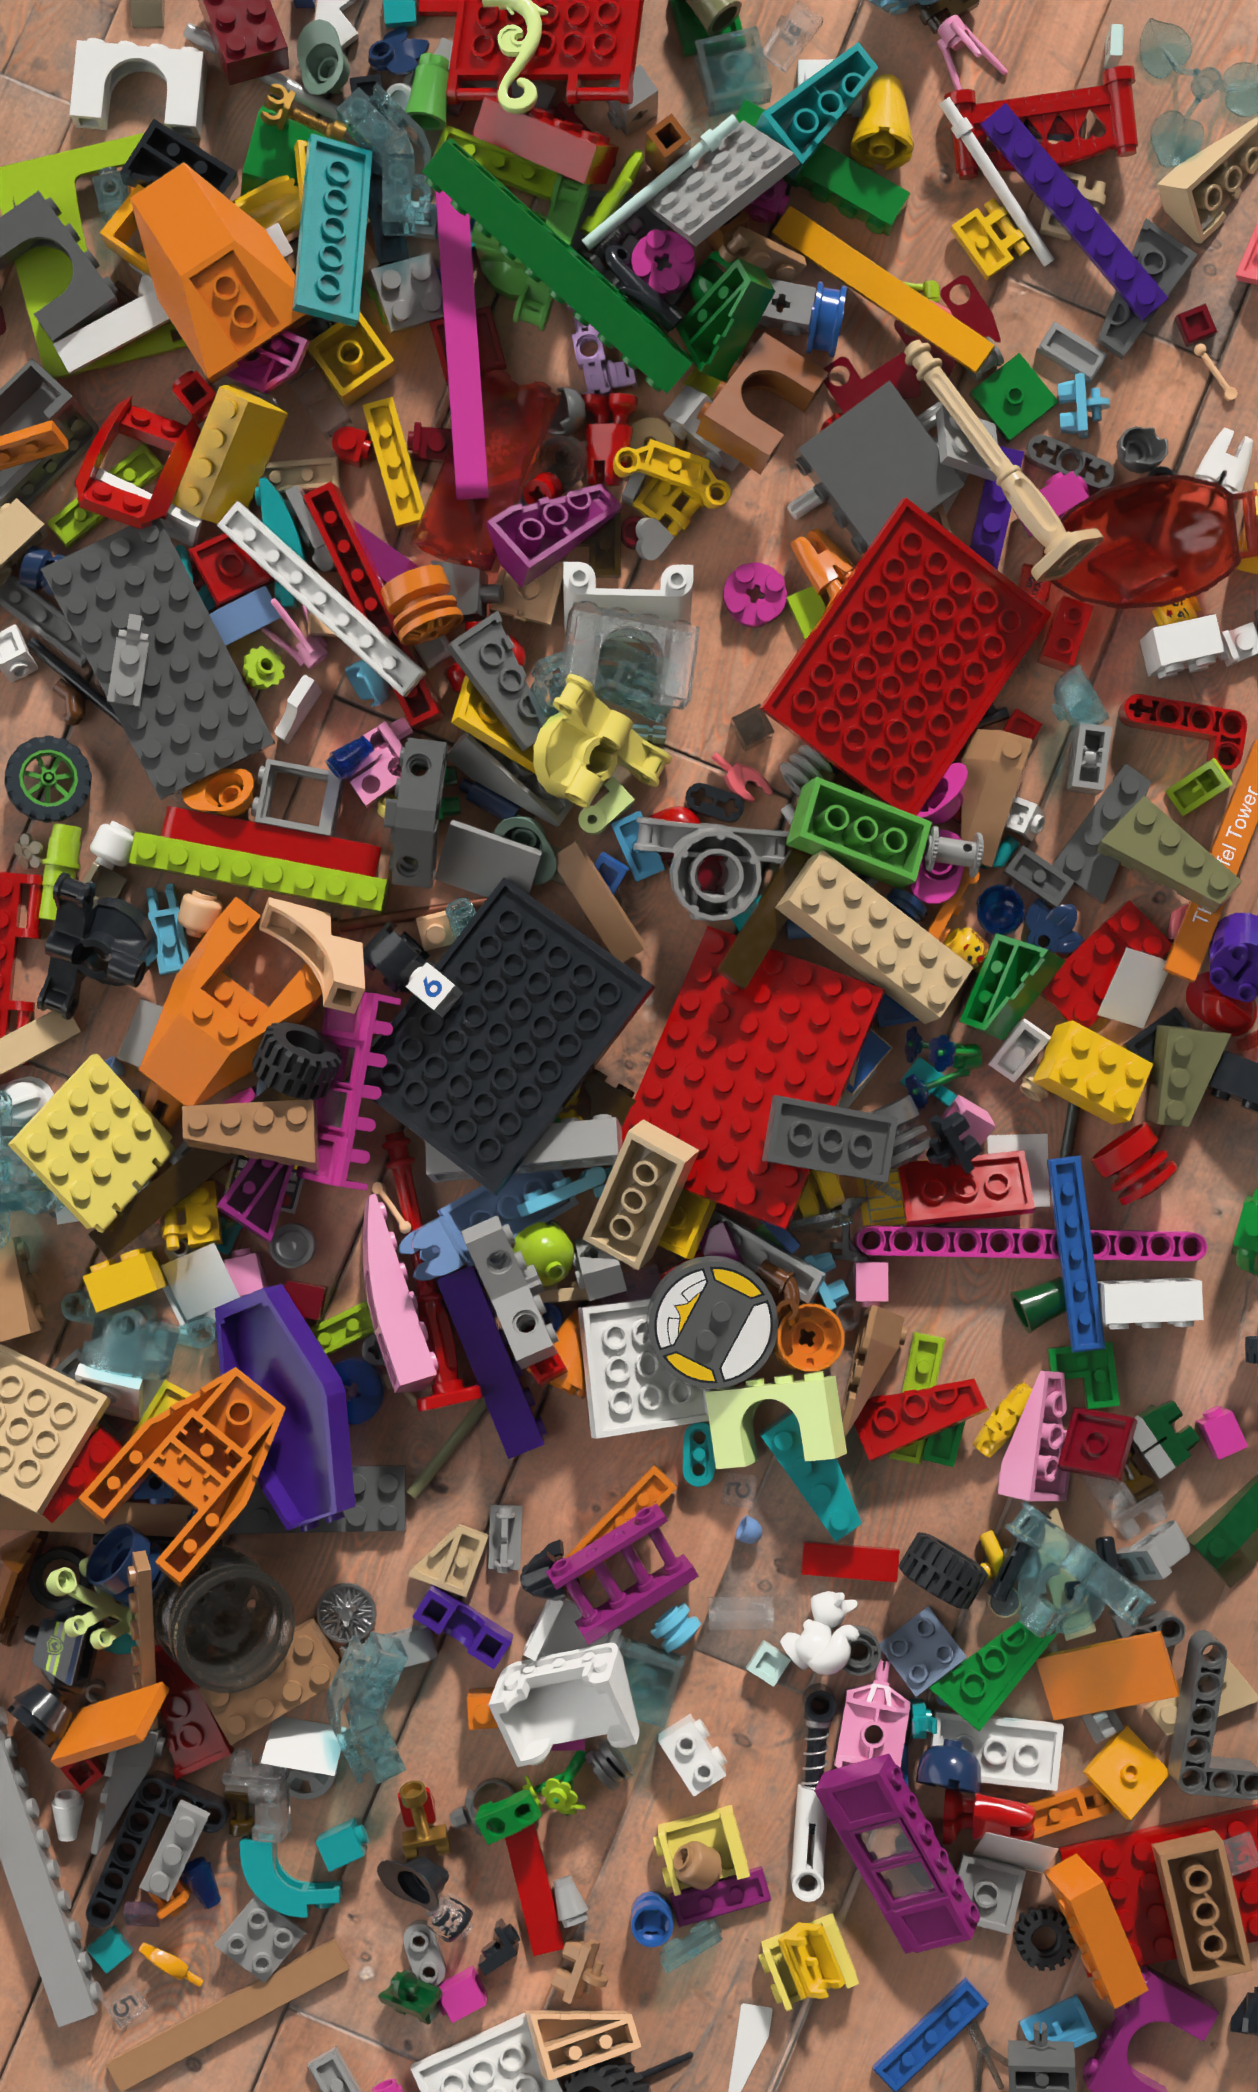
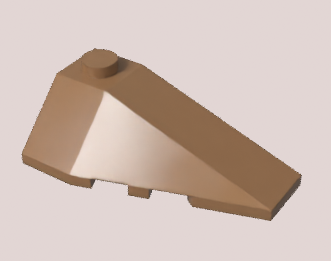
(994, 775)
(875, 1346)

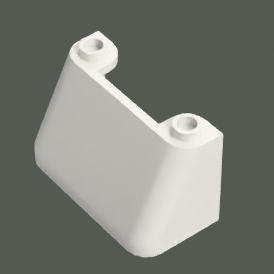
(669, 603)
(564, 1701)

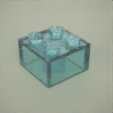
(732, 70)
(652, 1679)

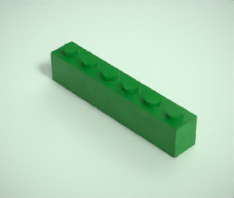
(844, 183)

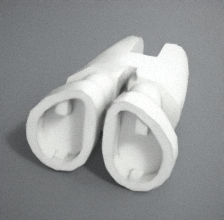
(1224, 468)

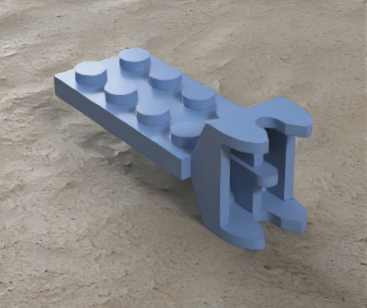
(441, 1239)

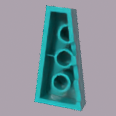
(816, 106)
(818, 1481)

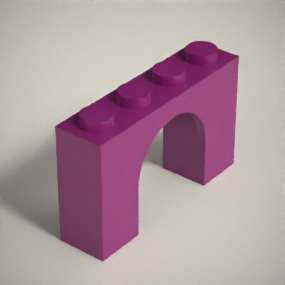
(1162, 2002)

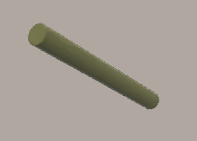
(448, 1448)

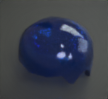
(1000, 910)

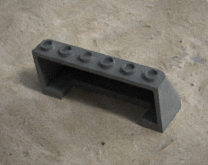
(29, 400)

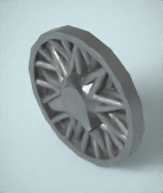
(346, 1612)

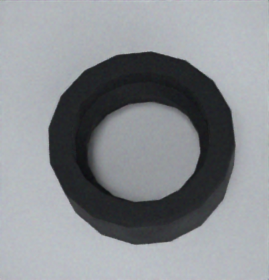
(36, 1581)

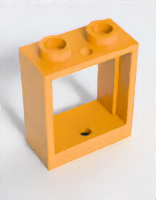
(120, 229)

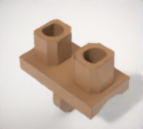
(574, 1982)

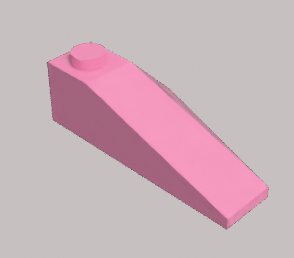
(1034, 1451)

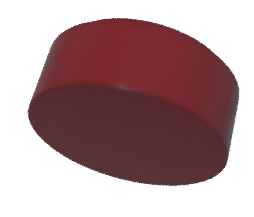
(628, 532)

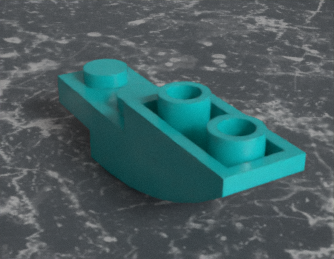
(281, 523)

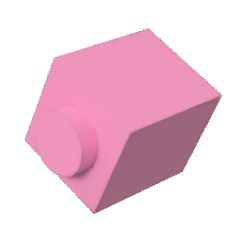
(246, 1271)
(870, 1282)

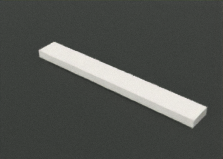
(128, 323)
(321, 599)

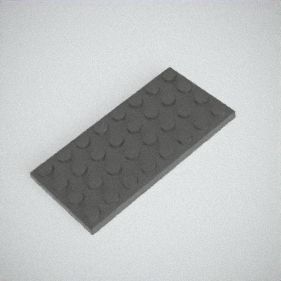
(193, 699)

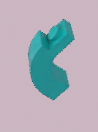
(277, 1887)

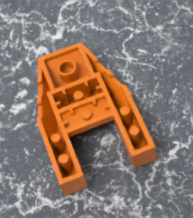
(213, 1023)
(204, 1451)

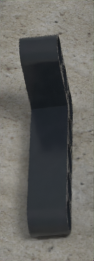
(139, 1836)

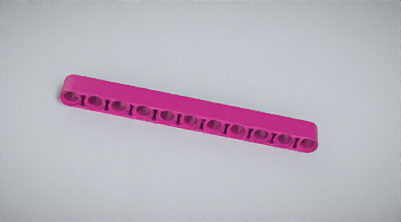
(462, 351)
(1014, 1237)

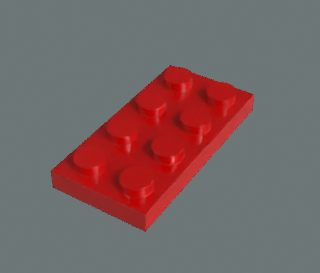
(942, 1195)

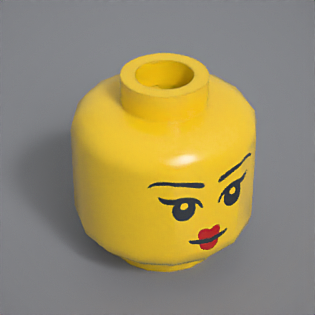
(1177, 612)

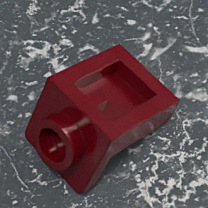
(429, 443)

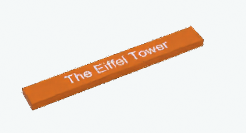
(1228, 848)

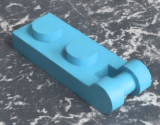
(562, 1190)

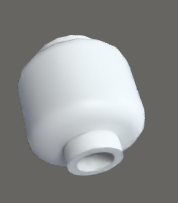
(112, 845)

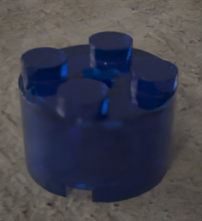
(370, 1385)

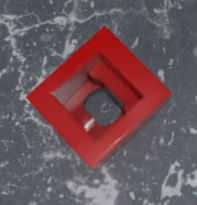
(82, 1779)

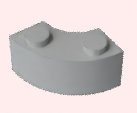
(684, 422)

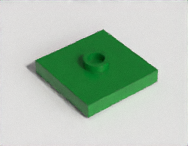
(1013, 397)

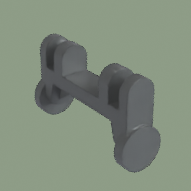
(849, 1251)

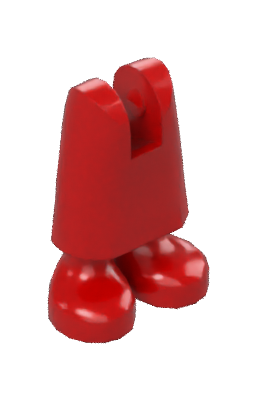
(605, 438)
(986, 1815)

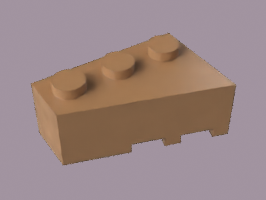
(18, 1300)

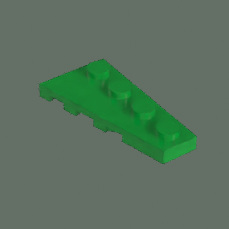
(990, 1674)

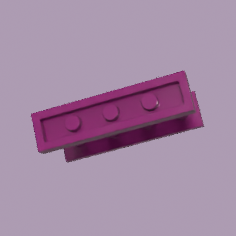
(637, 1598)

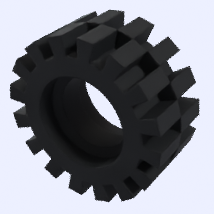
(1043, 1957)

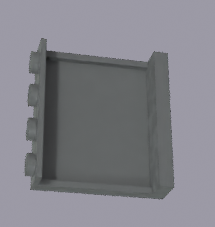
(873, 462)

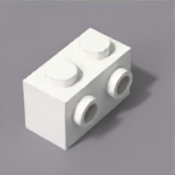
(692, 1754)

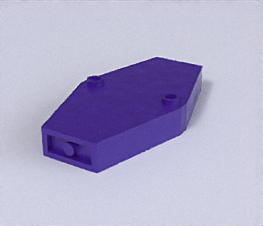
(310, 1456)

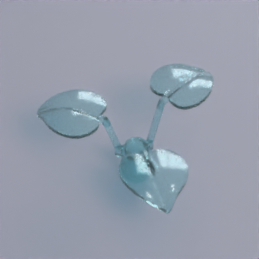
(1172, 134)

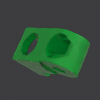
(507, 1816)

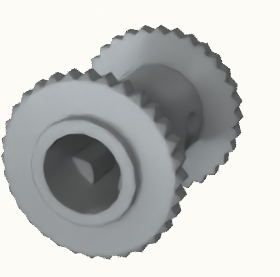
(954, 851)

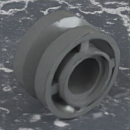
(870, 1659)

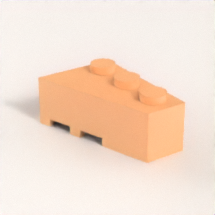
(579, 2038)

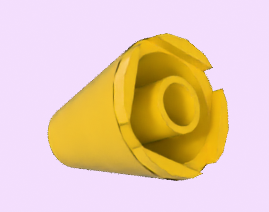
(883, 126)

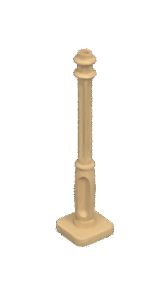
(1062, 548)

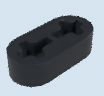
(717, 795)

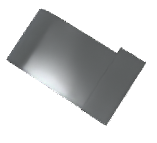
(1150, 1624)

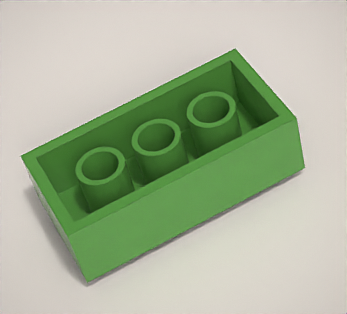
(859, 832)

